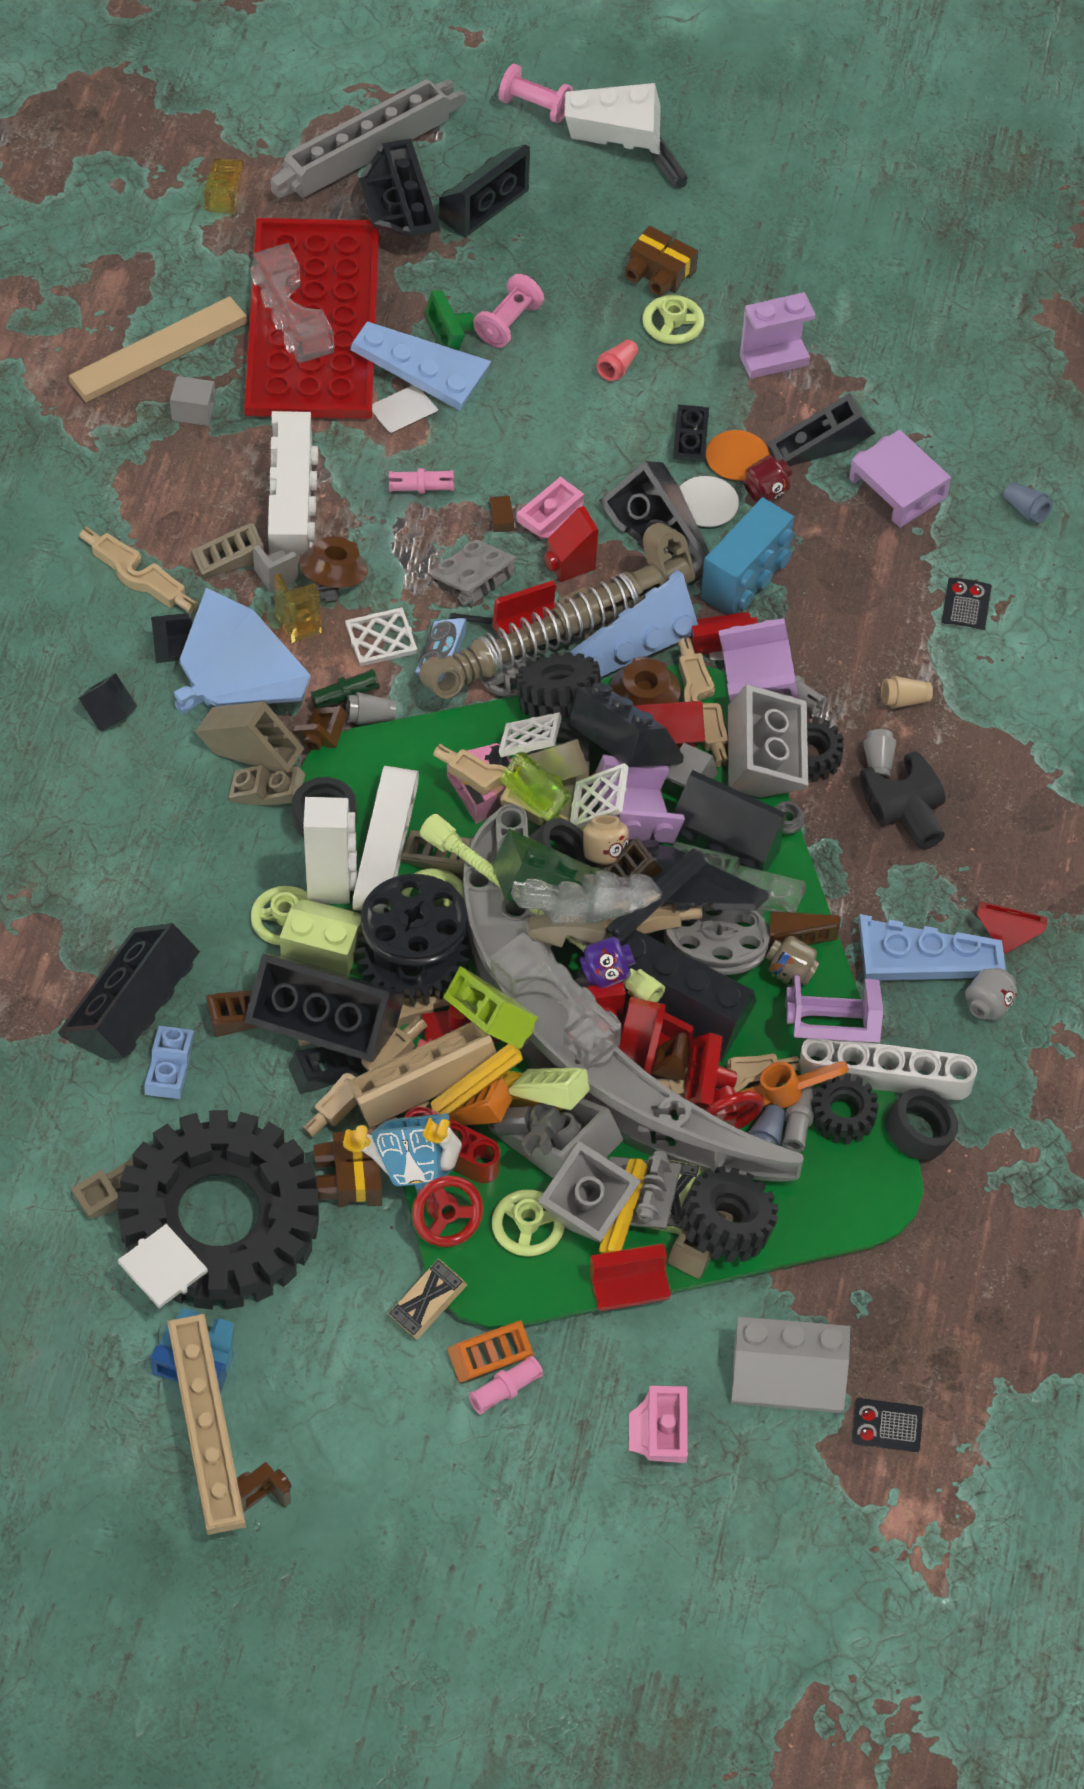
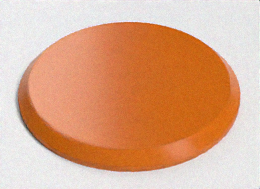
(734, 452)

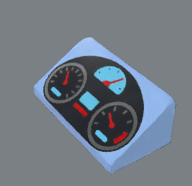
(443, 640)

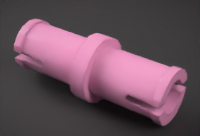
(421, 481)
(505, 1385)

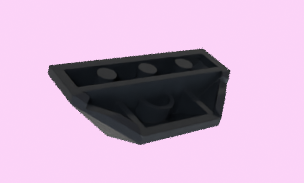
(397, 191)

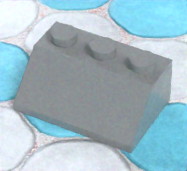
(767, 742)
(790, 1364)

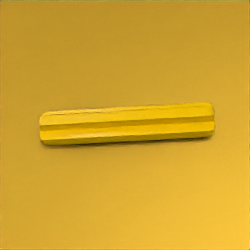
(477, 1080)
(617, 1233)

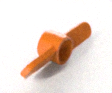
(793, 1089)

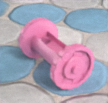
(514, 85)
(522, 295)

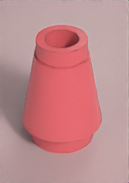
(616, 360)

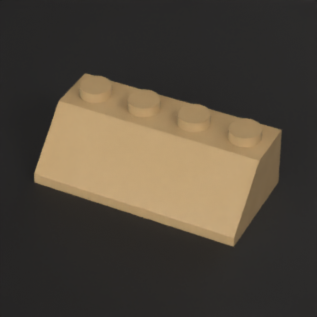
(420, 1074)

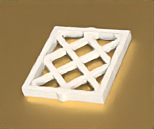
(377, 618)
(539, 741)
(619, 791)

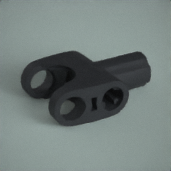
(907, 799)

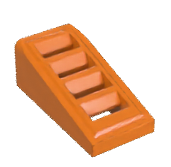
(486, 1106)
(461, 1360)

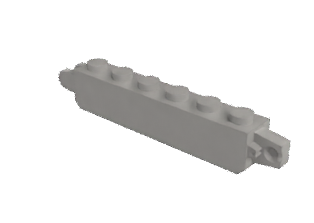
(357, 140)

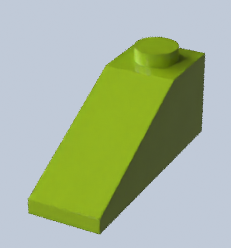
(490, 1008)

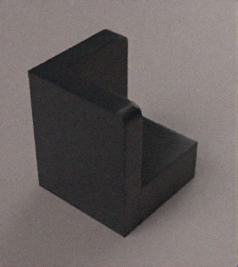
(170, 635)
(107, 702)

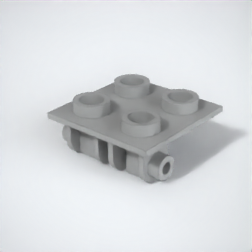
(475, 570)
(657, 1191)

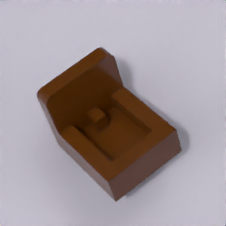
(323, 728)
(260, 1483)

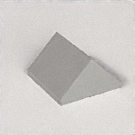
(588, 1193)

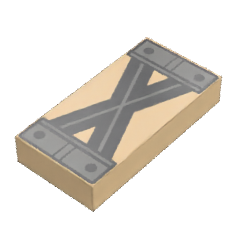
(427, 1299)

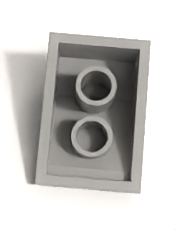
(584, 1123)

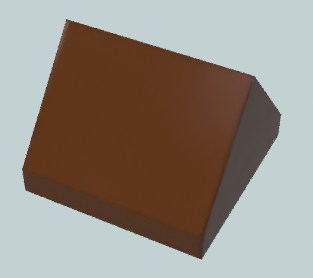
(672, 1058)

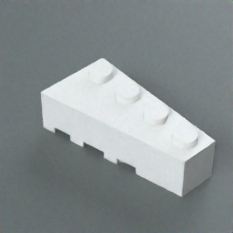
(292, 483)
(329, 850)

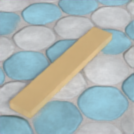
(157, 349)
(206, 1424)

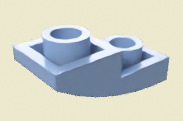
(169, 1062)

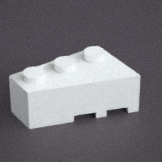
(615, 115)

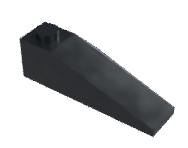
(653, 497)

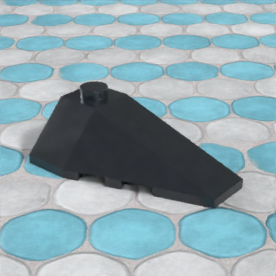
(709, 885)

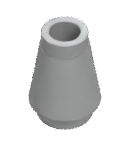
(369, 709)
(880, 751)

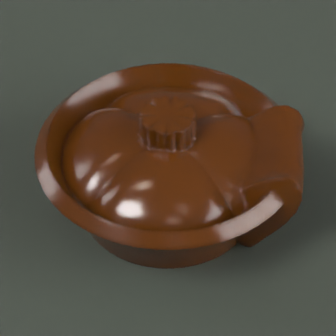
(334, 563)
(646, 682)

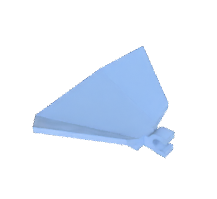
(236, 659)

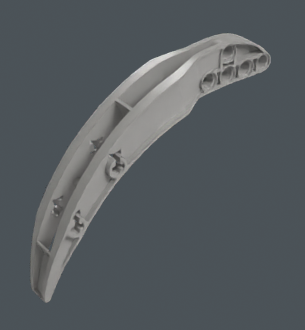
(615, 1081)

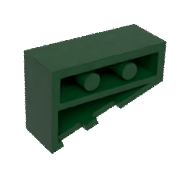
(528, 859)

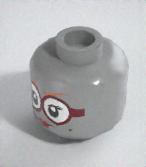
(992, 993)

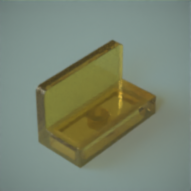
(297, 609)

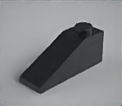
(824, 433)

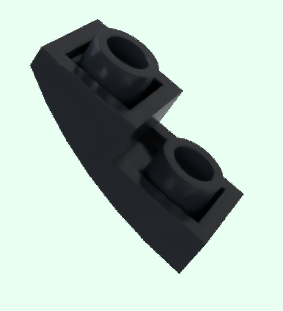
(691, 433)

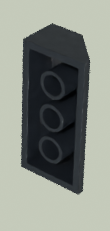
(693, 990)
(130, 991)
(323, 1006)

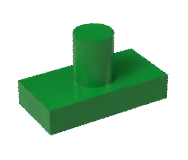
(446, 325)

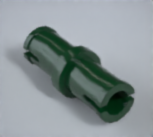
(339, 691)

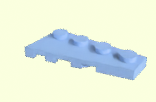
(427, 365)
(642, 630)
(918, 954)

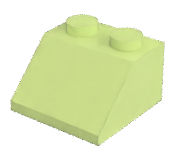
(321, 935)

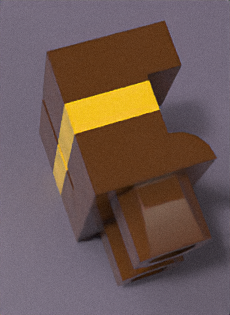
(660, 261)
(355, 1177)

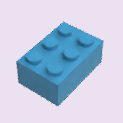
(747, 557)

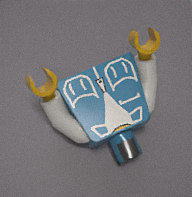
(409, 1148)

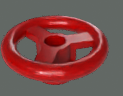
(729, 1106)
(438, 1200)

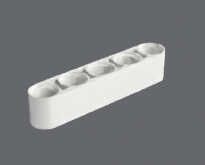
(386, 832)
(904, 1062)

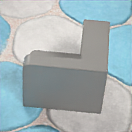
(192, 400)
(275, 563)
(693, 760)

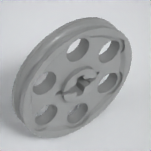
(724, 937)

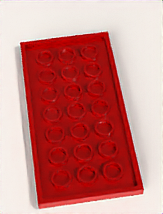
(340, 278)

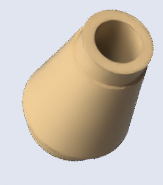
(905, 692)

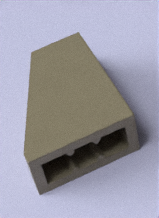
(250, 735)

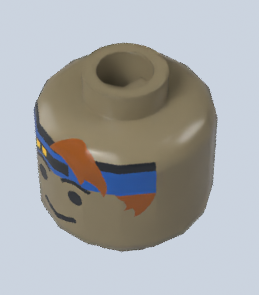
(791, 959)

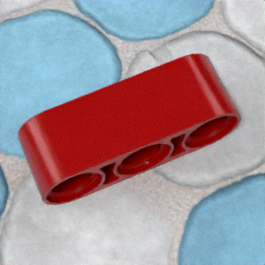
(473, 1148)

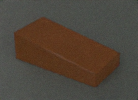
(502, 514)

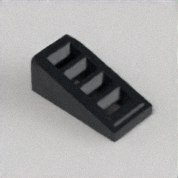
(310, 1077)

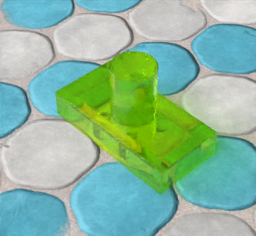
(536, 786)

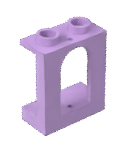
(869, 1009)

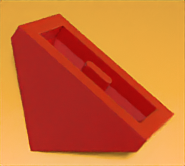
(1010, 925)

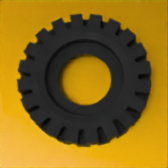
(239, 1150)

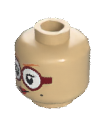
(604, 840)

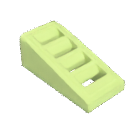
(552, 1086)

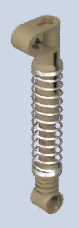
(565, 620)

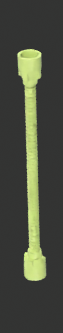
(443, 836)

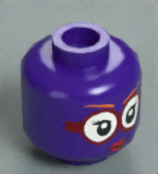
(607, 962)

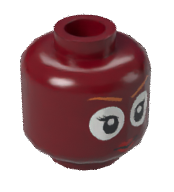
(767, 478)

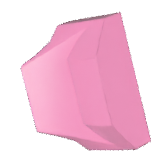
(550, 508)
(660, 1425)

